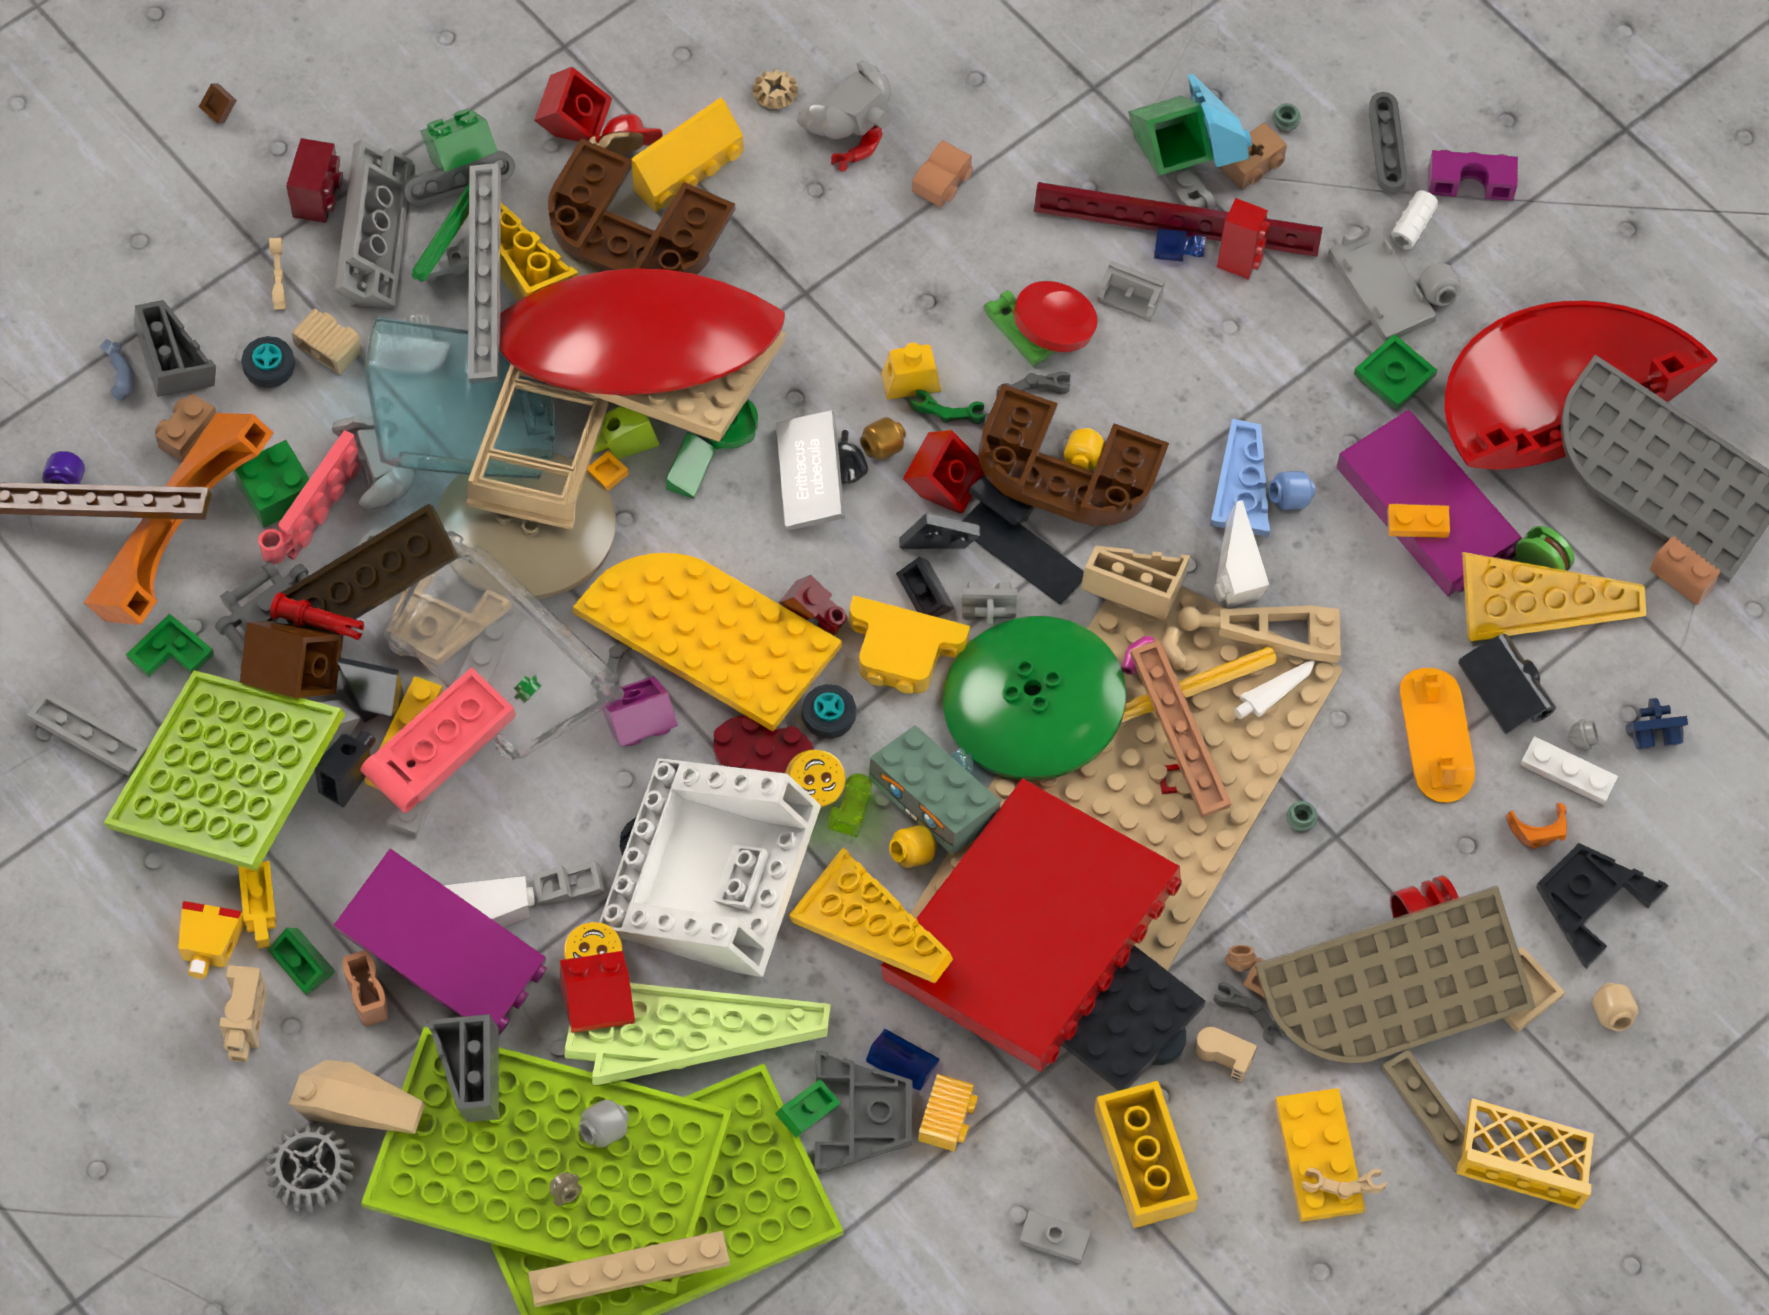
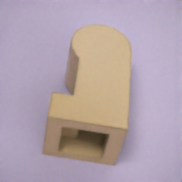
(1226, 1050)

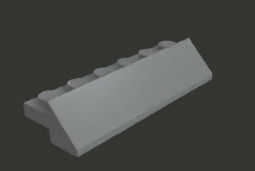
(373, 227)

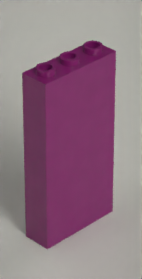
(1411, 468)
(440, 942)

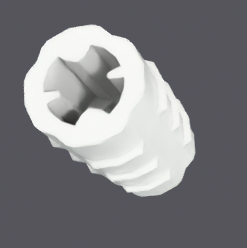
(1414, 220)

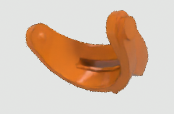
(1539, 836)

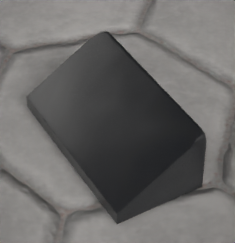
(1007, 507)
(924, 588)

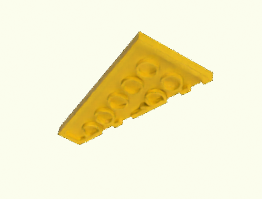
(1533, 598)
(865, 916)

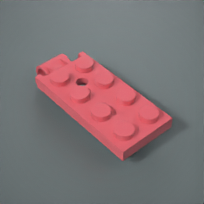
(313, 502)

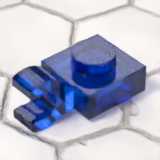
(1173, 245)

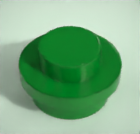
(526, 688)

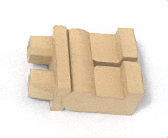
(243, 1011)

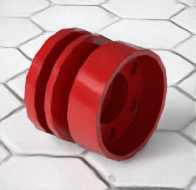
(1430, 894)

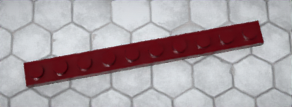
(1154, 214)

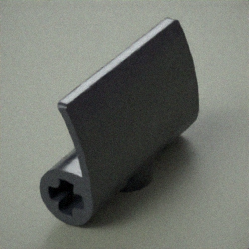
(1507, 683)

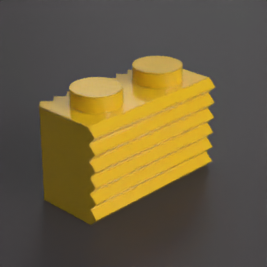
(947, 1112)

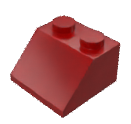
(572, 106)
(944, 470)
(596, 991)

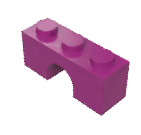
(1494, 172)

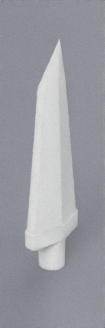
(1266, 695)

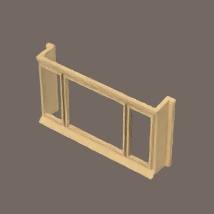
(523, 501)

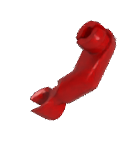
(864, 150)

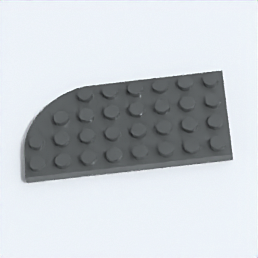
(1664, 467)

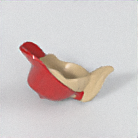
(626, 134)

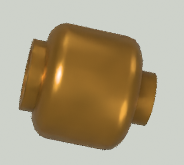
(883, 438)

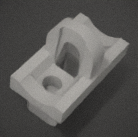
(453, 261)

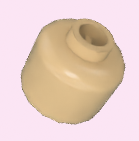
(1615, 1006)

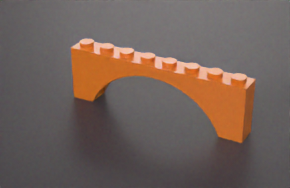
(127, 586)

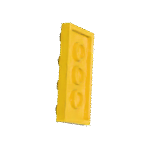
(1318, 1138)

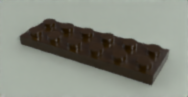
(378, 567)

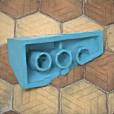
(1225, 133)

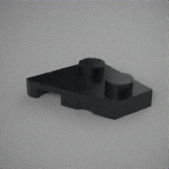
(939, 533)

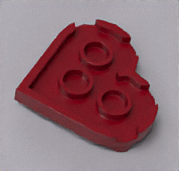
(750, 745)

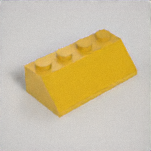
(687, 155)

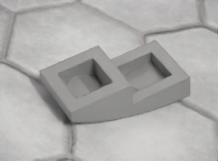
(568, 884)

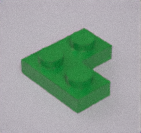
(168, 641)

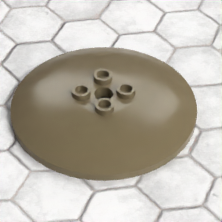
(537, 554)

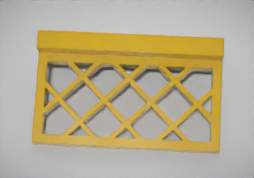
(1527, 1179)

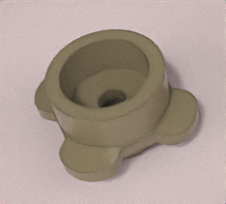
(565, 1188)

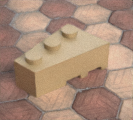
(1135, 579)

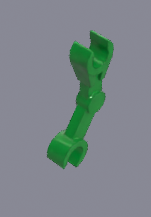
(947, 414)

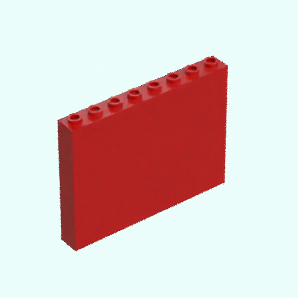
(1038, 923)

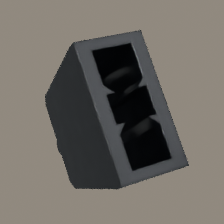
(339, 768)

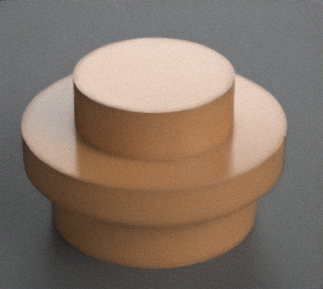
(1241, 957)

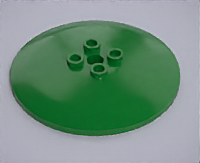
(1041, 733)

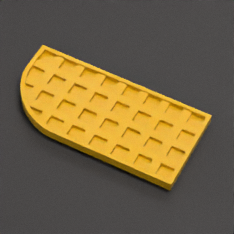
(710, 632)

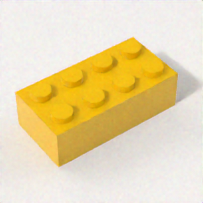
(1145, 1154)

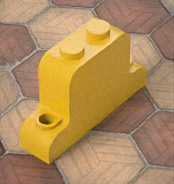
(903, 644)

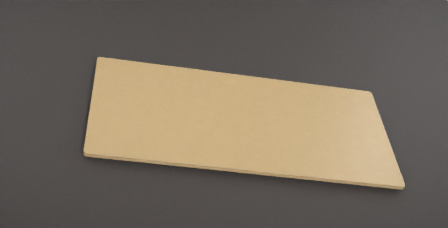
(1125, 778)

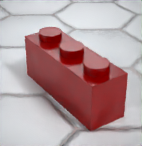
(1243, 239)

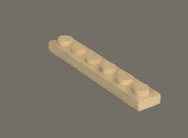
(628, 1268)

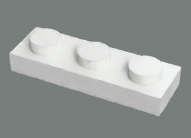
(1569, 770)

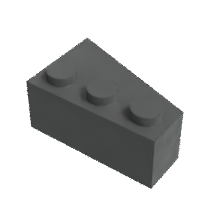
(169, 351)
(471, 1063)

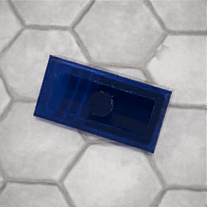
(902, 1058)

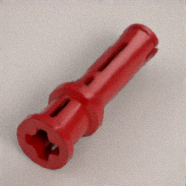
(303, 613)

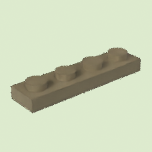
(1428, 1106)

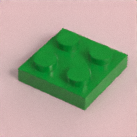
(1395, 372)

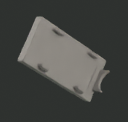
(1381, 283)

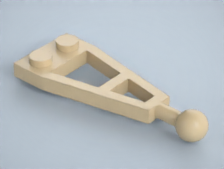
(1321, 621)

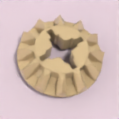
(778, 98)

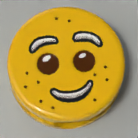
(818, 775)
(591, 939)

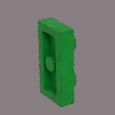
(807, 1108)

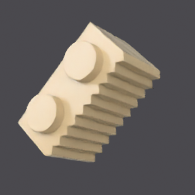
(327, 341)

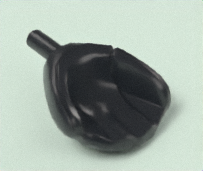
(851, 459)

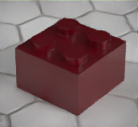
(314, 180)

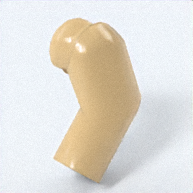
(1171, 649)

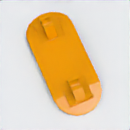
(1437, 734)

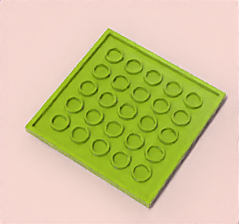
(224, 769)

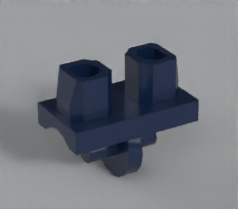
(1643, 730)

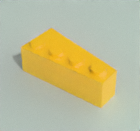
(526, 261)

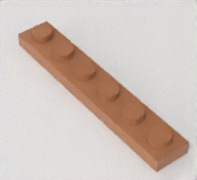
(1180, 728)

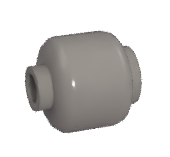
(1440, 284)
(603, 1123)

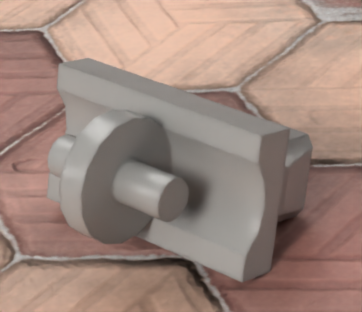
(989, 602)

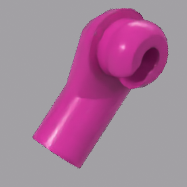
(1128, 665)

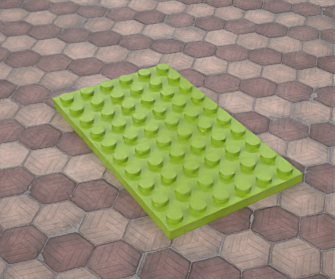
(496, 1174)
(759, 1197)

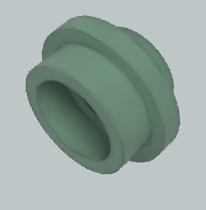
(1289, 111)
(1306, 809)

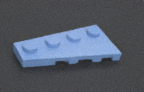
(1243, 478)

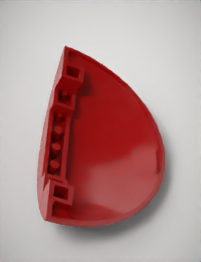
(637, 331)
(1517, 372)

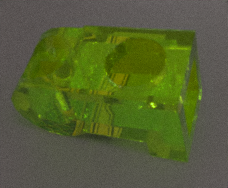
(854, 806)

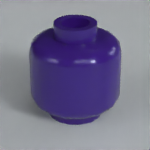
(63, 468)

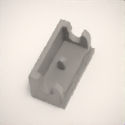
(1131, 291)

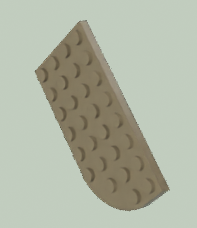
(1400, 981)

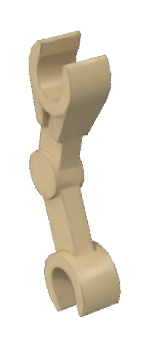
(278, 292)
(1345, 1189)

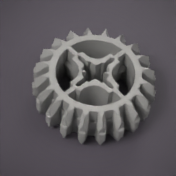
(321, 1146)

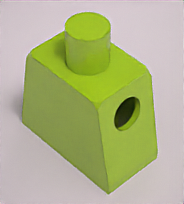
(626, 433)

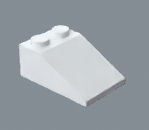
(1240, 570)

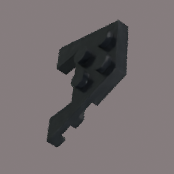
(1582, 886)

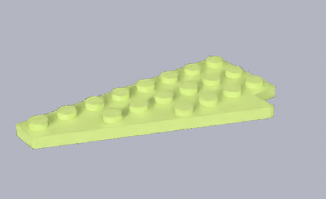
(692, 1028)

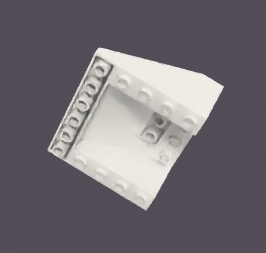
(712, 863)

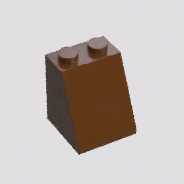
(291, 659)

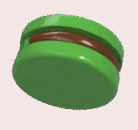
(1545, 548)

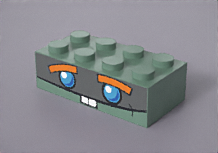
(933, 789)

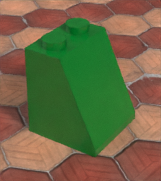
(1171, 134)

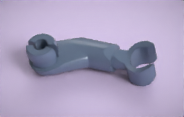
(124, 374)

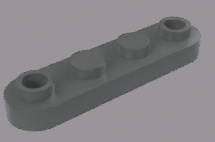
(1387, 142)
(441, 185)

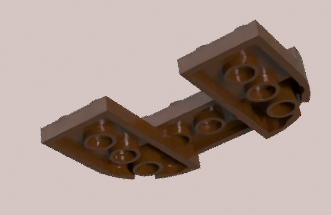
(612, 242)
(1095, 498)

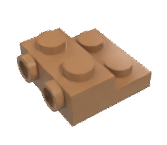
(184, 427)

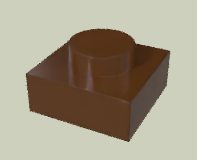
(217, 103)

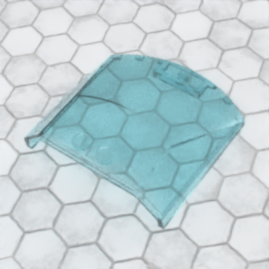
(431, 412)

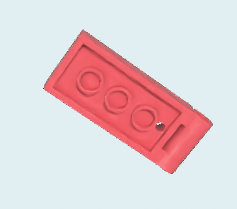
(438, 741)

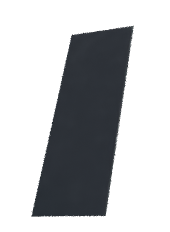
(1026, 553)

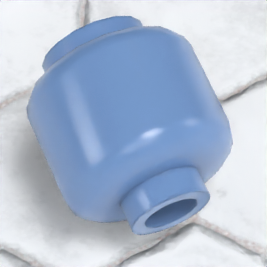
(1291, 490)

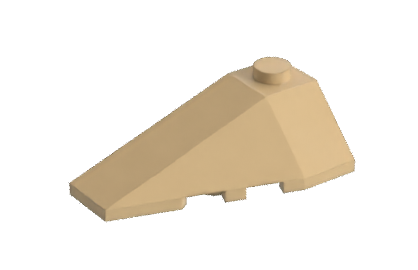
(354, 1097)

